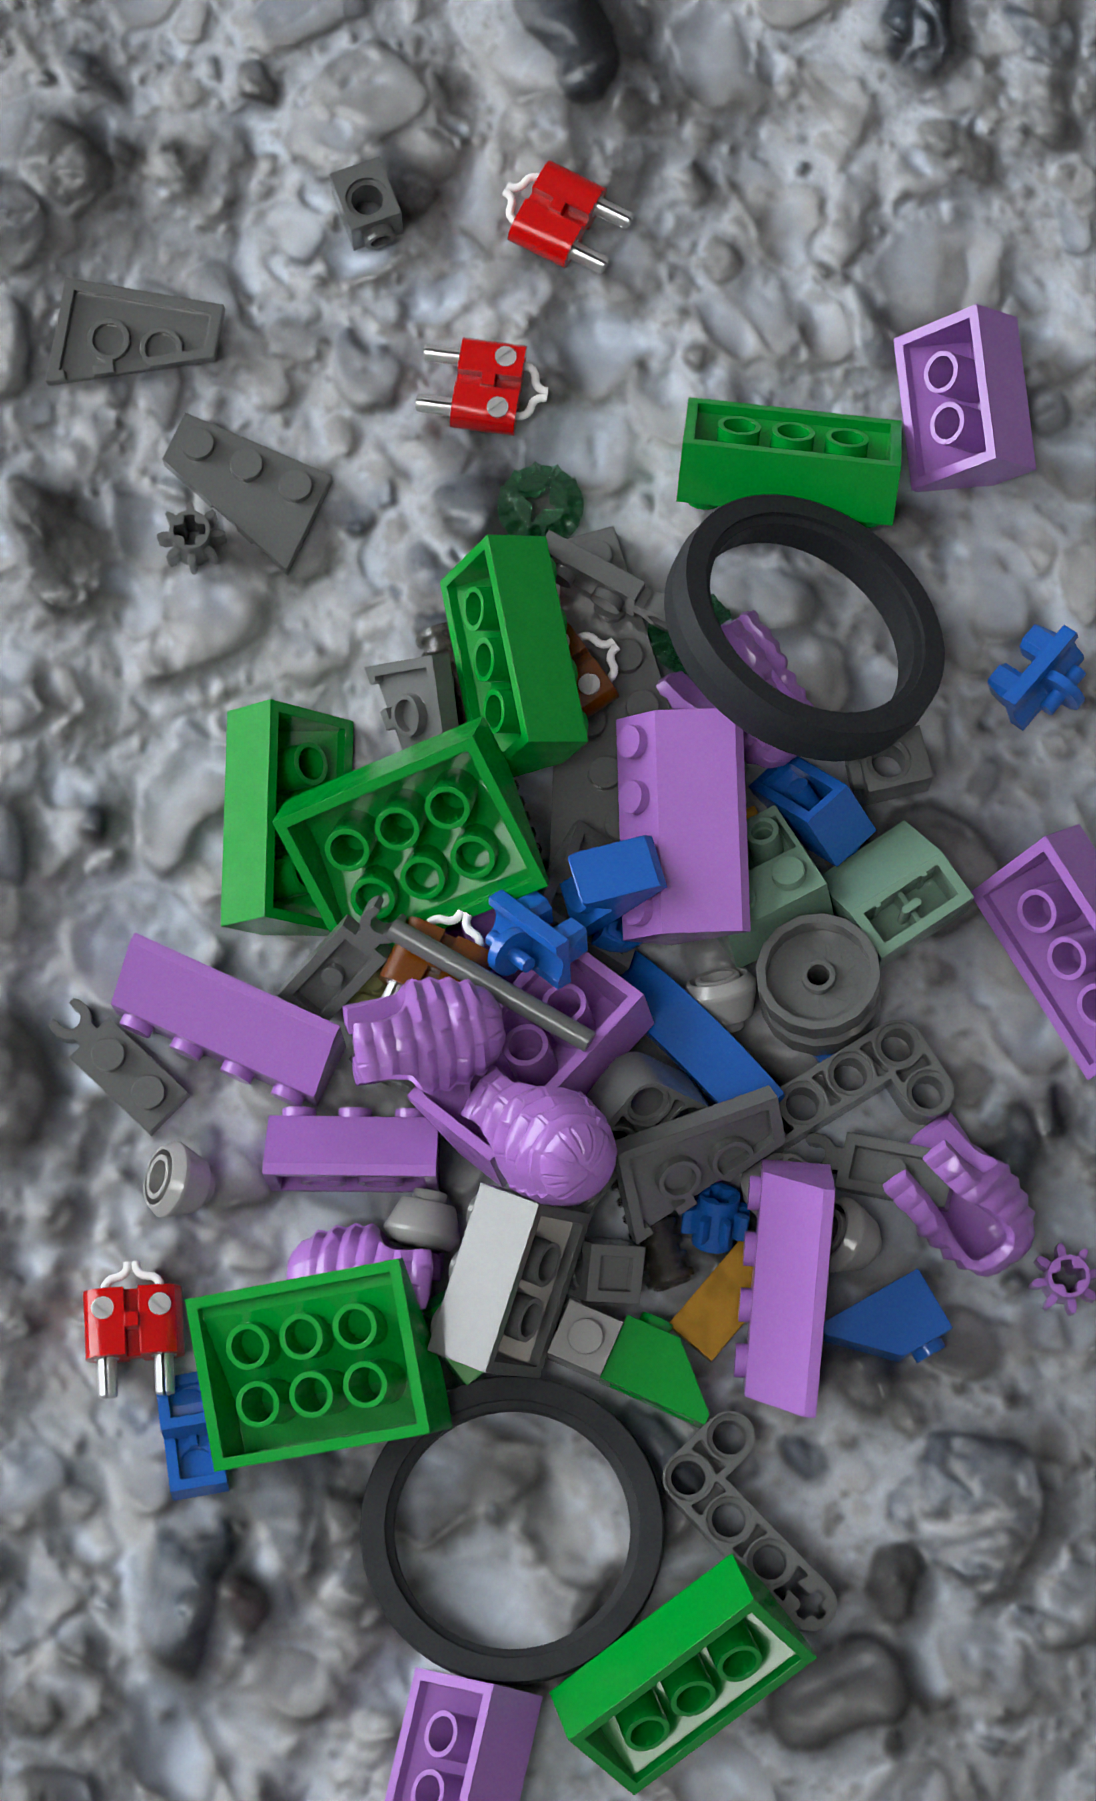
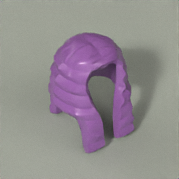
(763, 655)
(426, 1034)
(544, 1139)
(987, 1213)
(361, 1246)

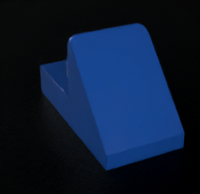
(611, 881)

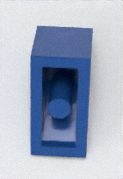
(815, 808)
(893, 1322)

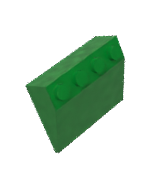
(419, 829)
(315, 1365)

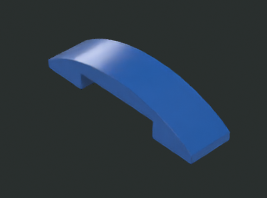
(695, 1037)

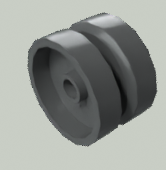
(827, 954)

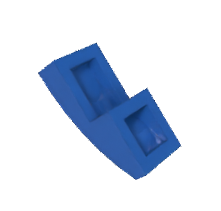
(187, 1442)

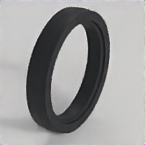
(749, 698)
(598, 1633)

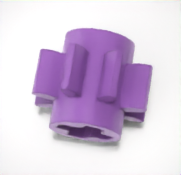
(1057, 1292)

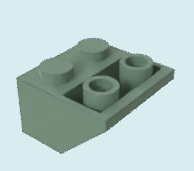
(781, 885)
(897, 891)

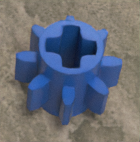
(716, 1219)

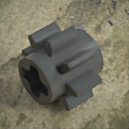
(179, 529)

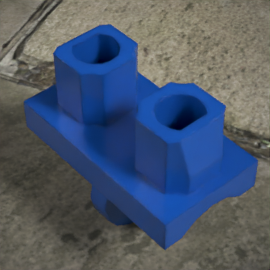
(1046, 681)
(528, 942)

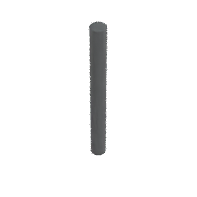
(502, 990)

